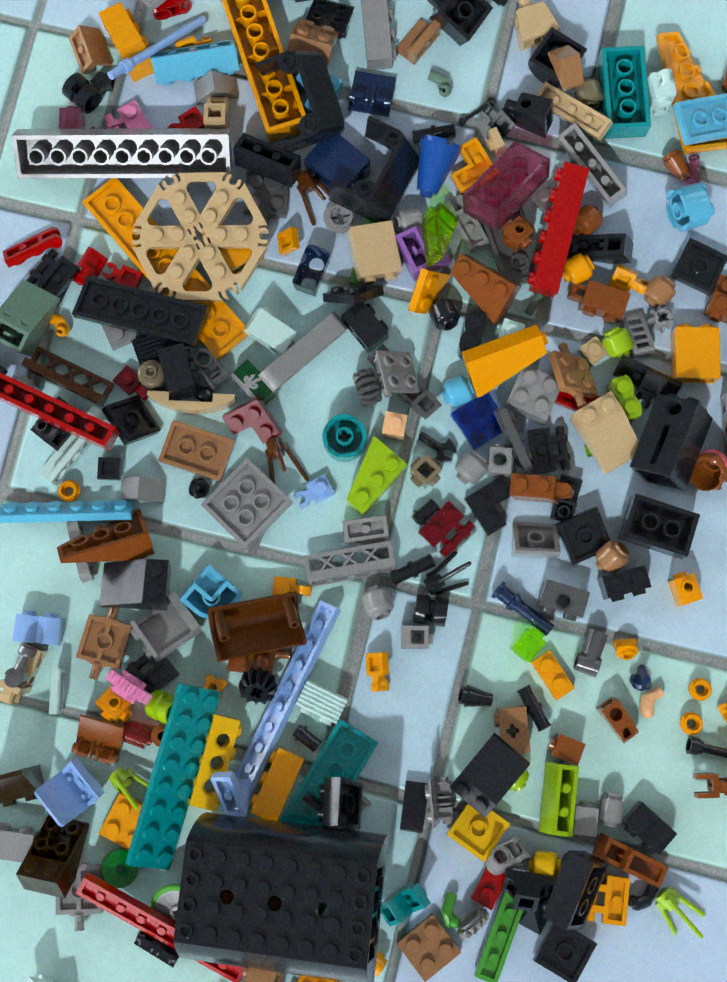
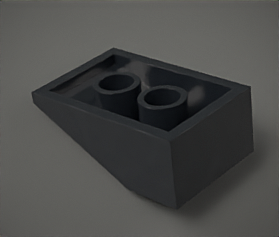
(136, 584)
(489, 775)

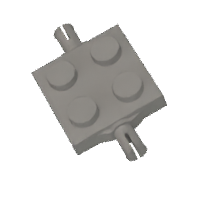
(74, 904)

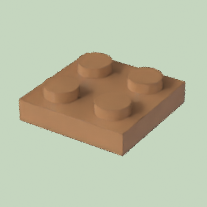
(428, 947)

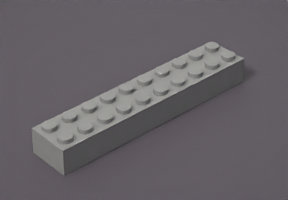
(121, 152)

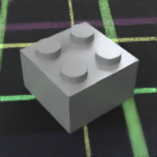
(533, 395)

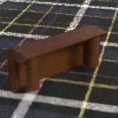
(256, 626)

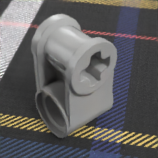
(511, 853)

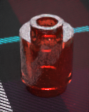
(137, 734)

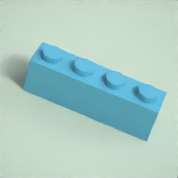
(195, 61)

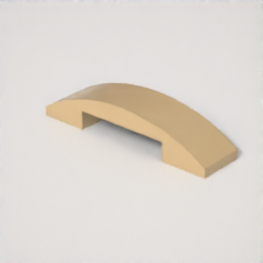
(219, 403)

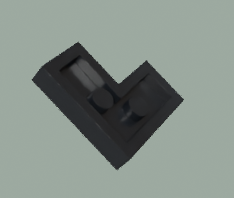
(354, 294)
(484, 502)

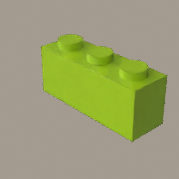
(558, 799)

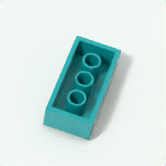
(624, 91)

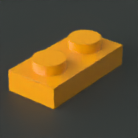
(552, 675)

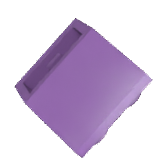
(412, 251)

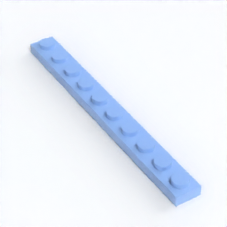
(287, 695)

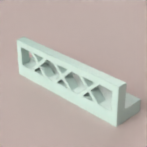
(69, 454)

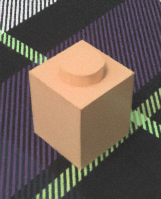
(394, 426)

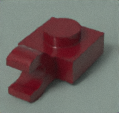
(129, 382)

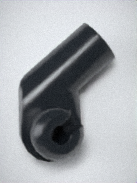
(645, 900)

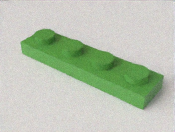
(498, 940)

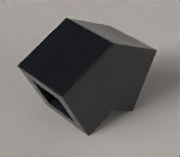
(102, 82)

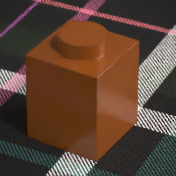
(566, 748)

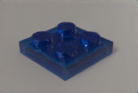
(477, 421)

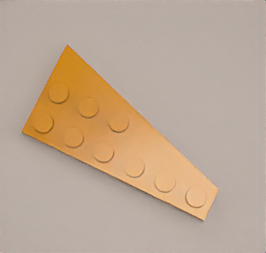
(688, 82)

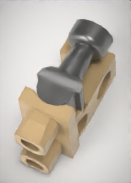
(23, 674)

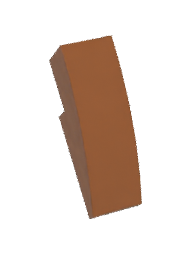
(630, 860)

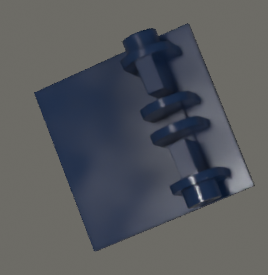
(371, 93)

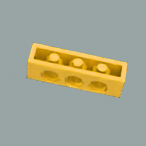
(220, 725)

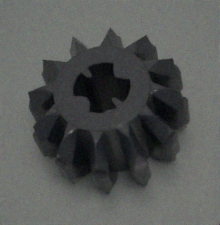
(258, 685)

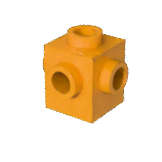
(113, 707)

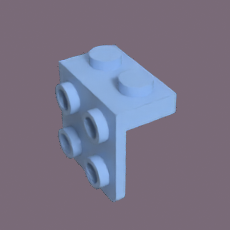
(69, 792)

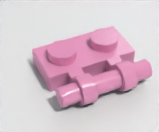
(130, 116)

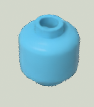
(457, 391)

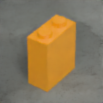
(695, 354)

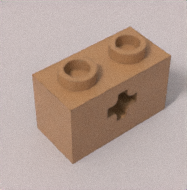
(518, 718)

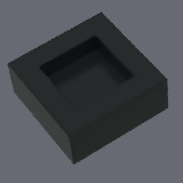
(109, 468)

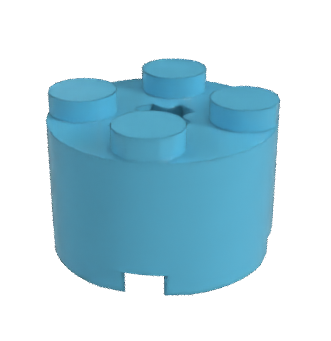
(689, 207)

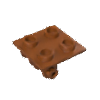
(98, 739)

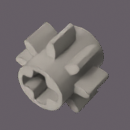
(665, 314)

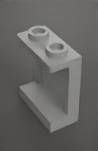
(165, 629)

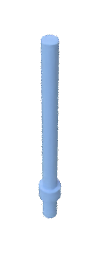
(128, 65)

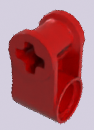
(172, 8)

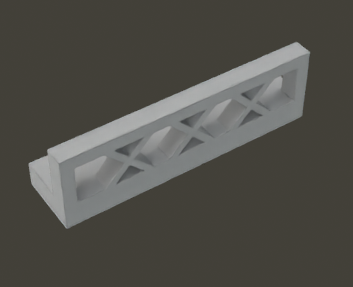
(349, 572)

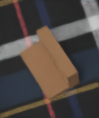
(418, 40)
(89, 48)

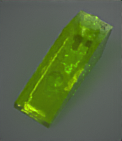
(437, 232)

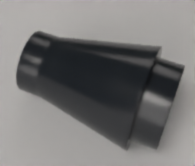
(473, 697)

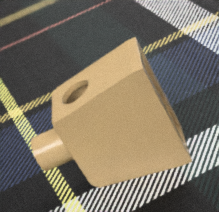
(533, 23)

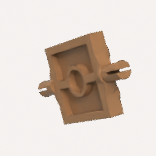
(572, 375)
(104, 642)

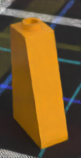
(503, 357)

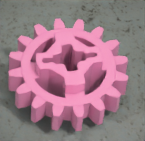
(128, 687)

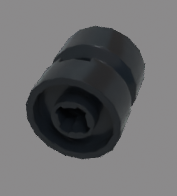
(82, 93)
(430, 610)

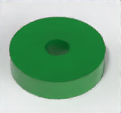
(109, 865)

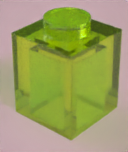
(528, 644)

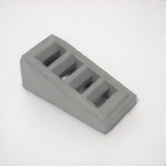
(647, 339)

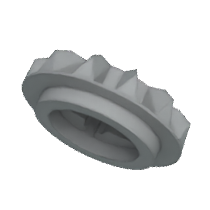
(332, 212)
(472, 923)

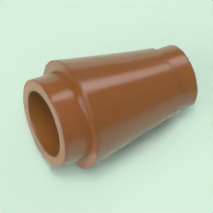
(676, 164)

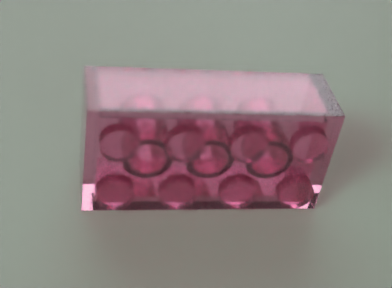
(506, 185)

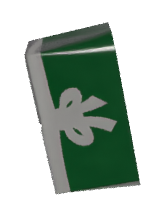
(250, 383)

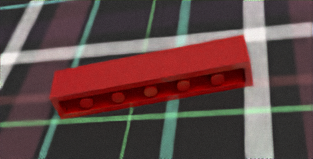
(558, 229)
(57, 413)

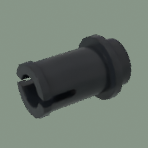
(425, 512)
(306, 738)

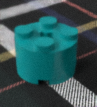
(334, 430)

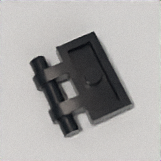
(58, 277)
(542, 452)
(157, 676)

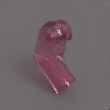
(694, 169)

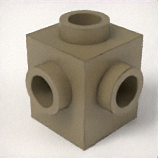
(425, 463)

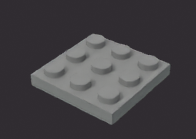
(247, 503)

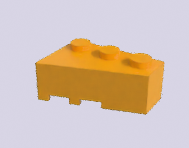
(126, 37)

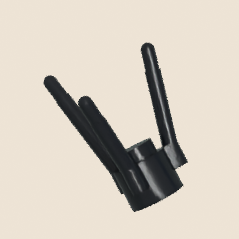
(435, 583)

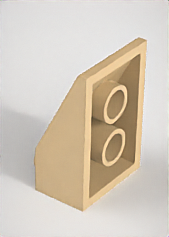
(606, 432)

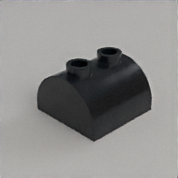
(540, 62)
(341, 803)

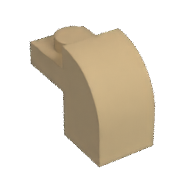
(216, 112)

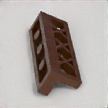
(64, 381)

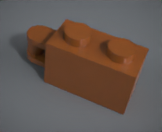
(600, 300)
(539, 488)

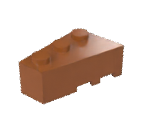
(485, 286)

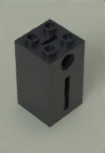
(671, 441)

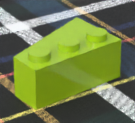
(376, 475)

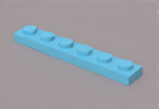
(66, 511)

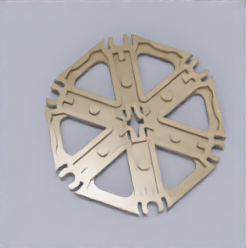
(220, 236)

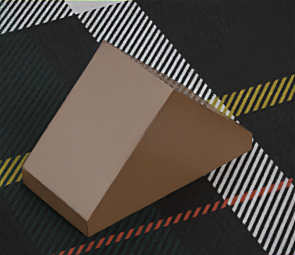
(567, 66)

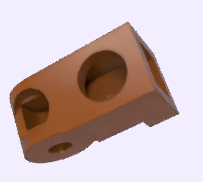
(618, 719)

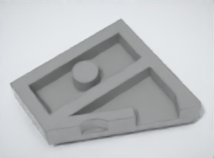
(367, 531)

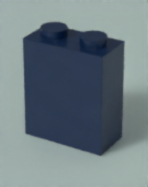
(337, 161)

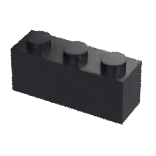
(267, 160)

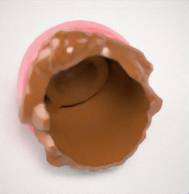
(710, 470)

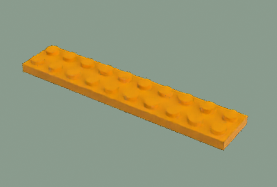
(117, 213)

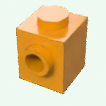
(685, 589)

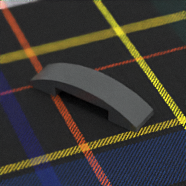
(423, 403)

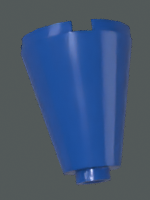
(435, 164)

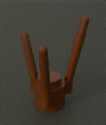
(309, 183)
(277, 449)

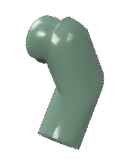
(442, 82)

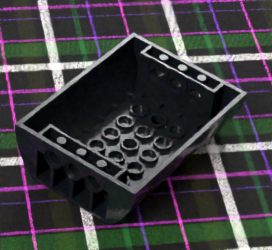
(302, 869)

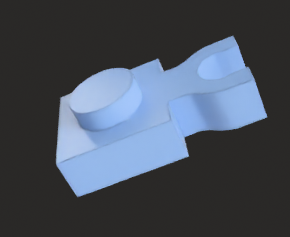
(318, 490)

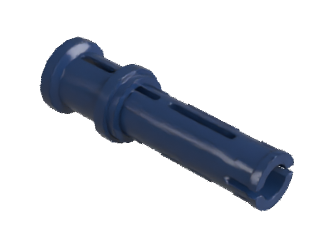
(514, 602)

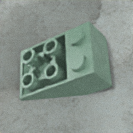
(26, 317)

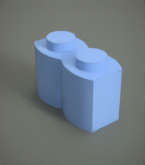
(38, 629)

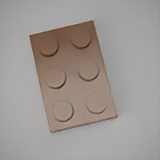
(196, 451)

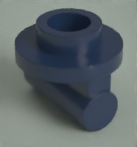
(641, 680)

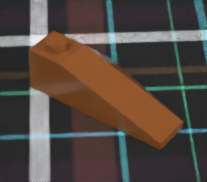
(114, 542)

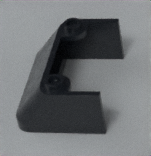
(326, 115)
(380, 199)

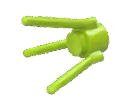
(121, 781)
(668, 899)

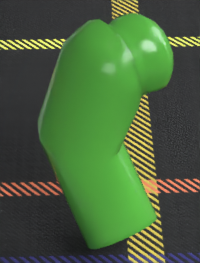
(447, 911)

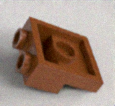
(717, 303)

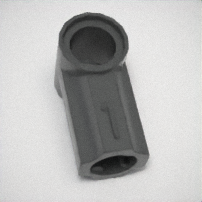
(589, 658)

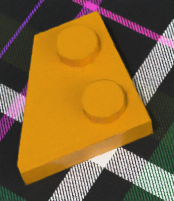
(427, 290)

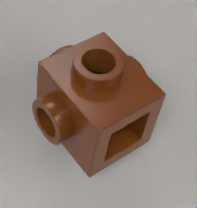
(517, 234)

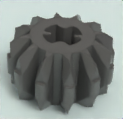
(367, 387)

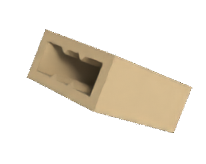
(374, 252)

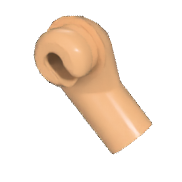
(647, 701)

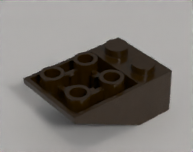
(53, 858)

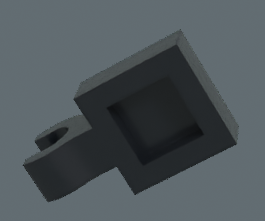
(501, 119)

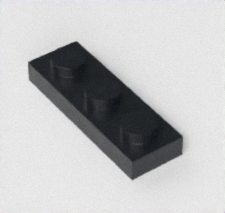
(637, 370)

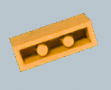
(276, 784)

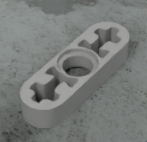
(84, 569)

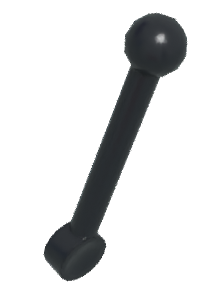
(462, 121)

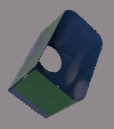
(316, 252)

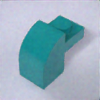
(404, 903)

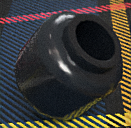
(444, 314)

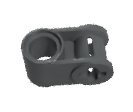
(213, 371)

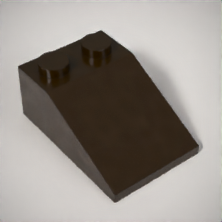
(20, 785)

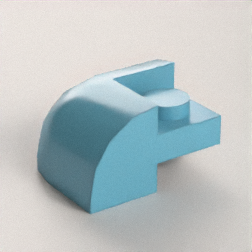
(208, 591)

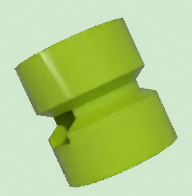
(159, 706)

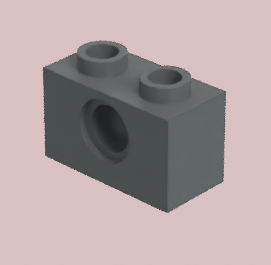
(576, 599)

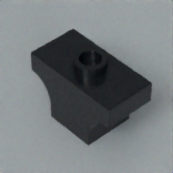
(526, 888)

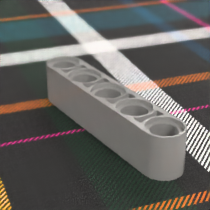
(303, 352)

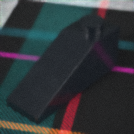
(603, 247)

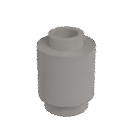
(611, 809)

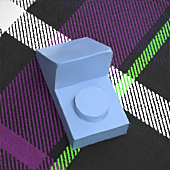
(231, 792)

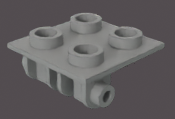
(395, 372)
(435, 812)

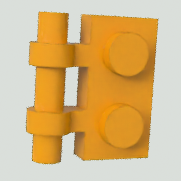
(614, 901)

